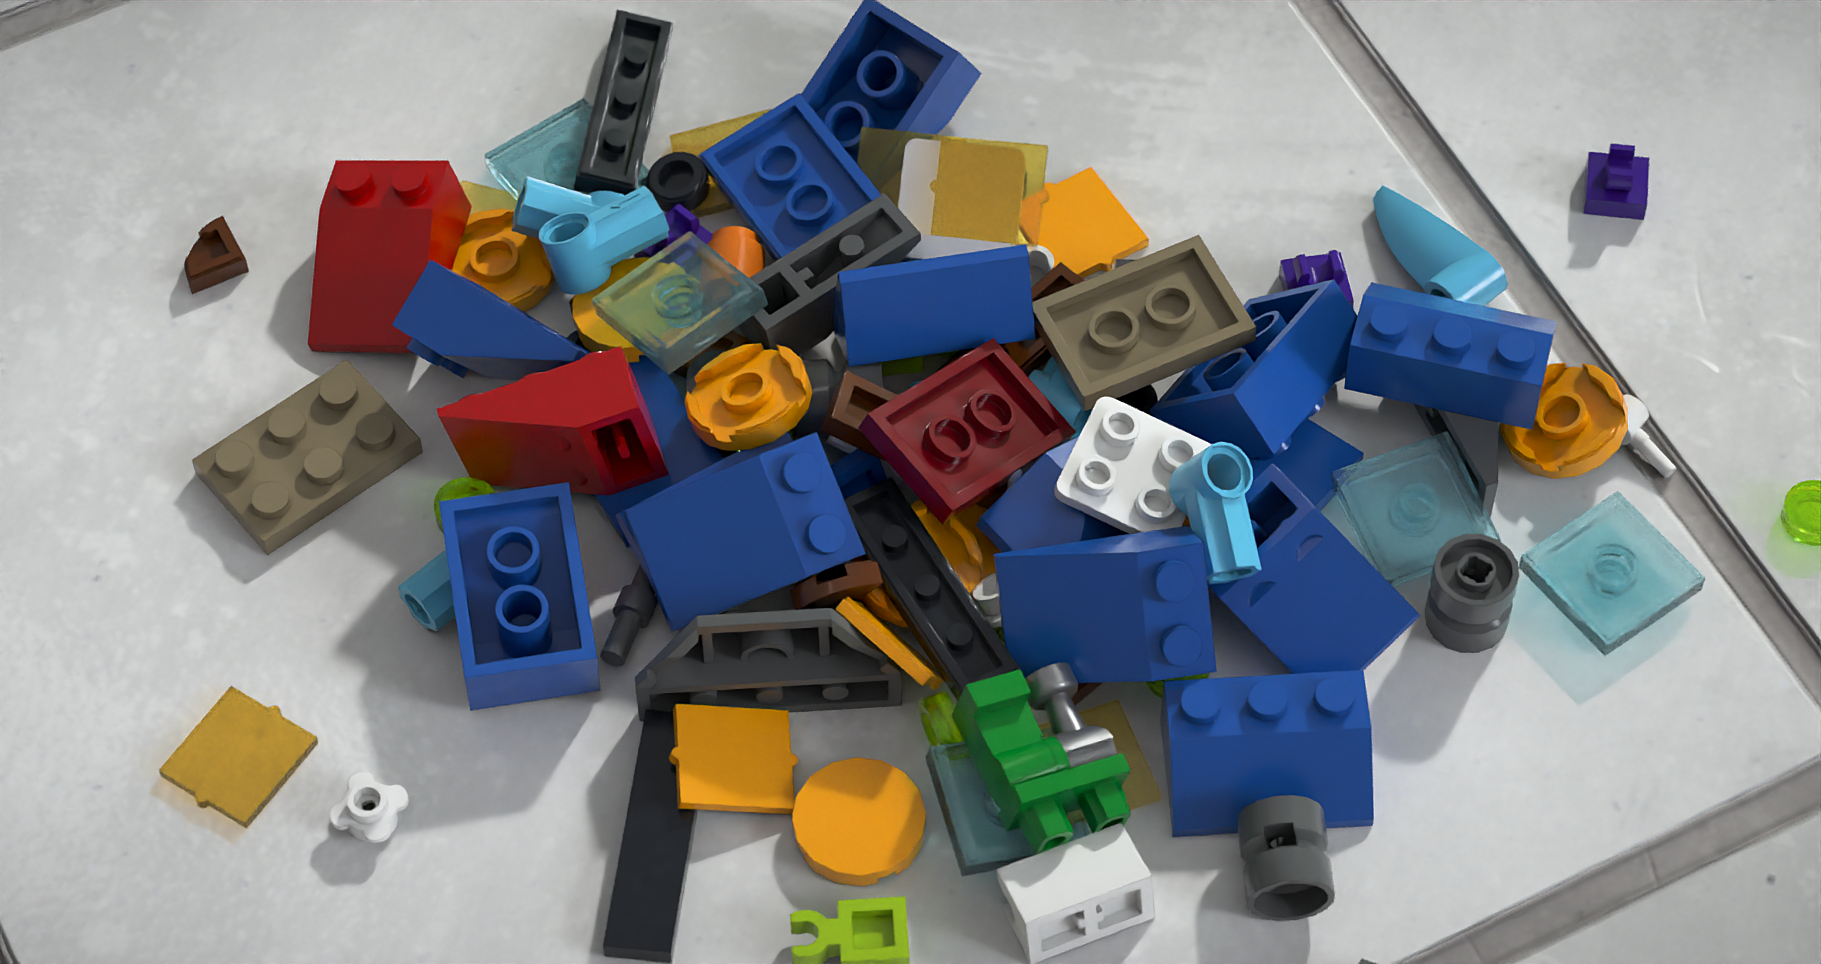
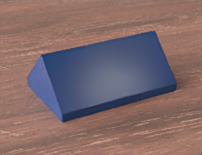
(934, 305)

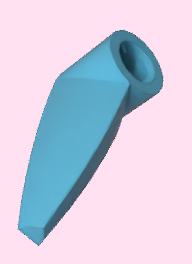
(1437, 253)

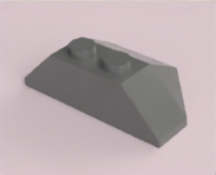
(770, 662)

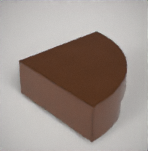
(214, 257)
(857, 583)

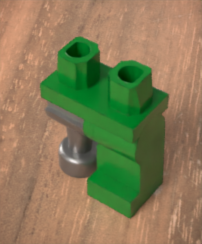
(1035, 776)

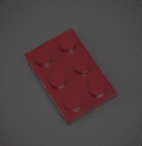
(966, 430)

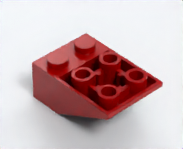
(560, 427)

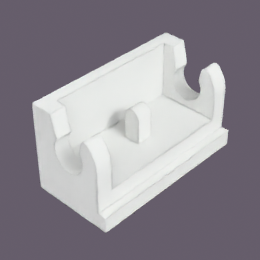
(1077, 893)

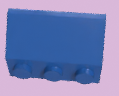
(1449, 355)
(1272, 382)
(1266, 739)

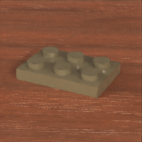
(1142, 322)
(307, 456)

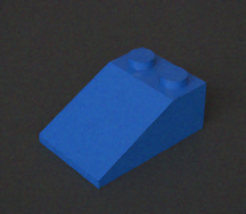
(887, 78)
(471, 328)
(744, 531)
(519, 596)
(1109, 607)

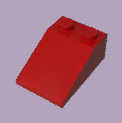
(374, 242)

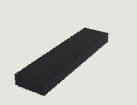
(624, 104)
(927, 589)
(652, 853)

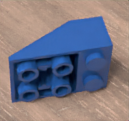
(1316, 593)

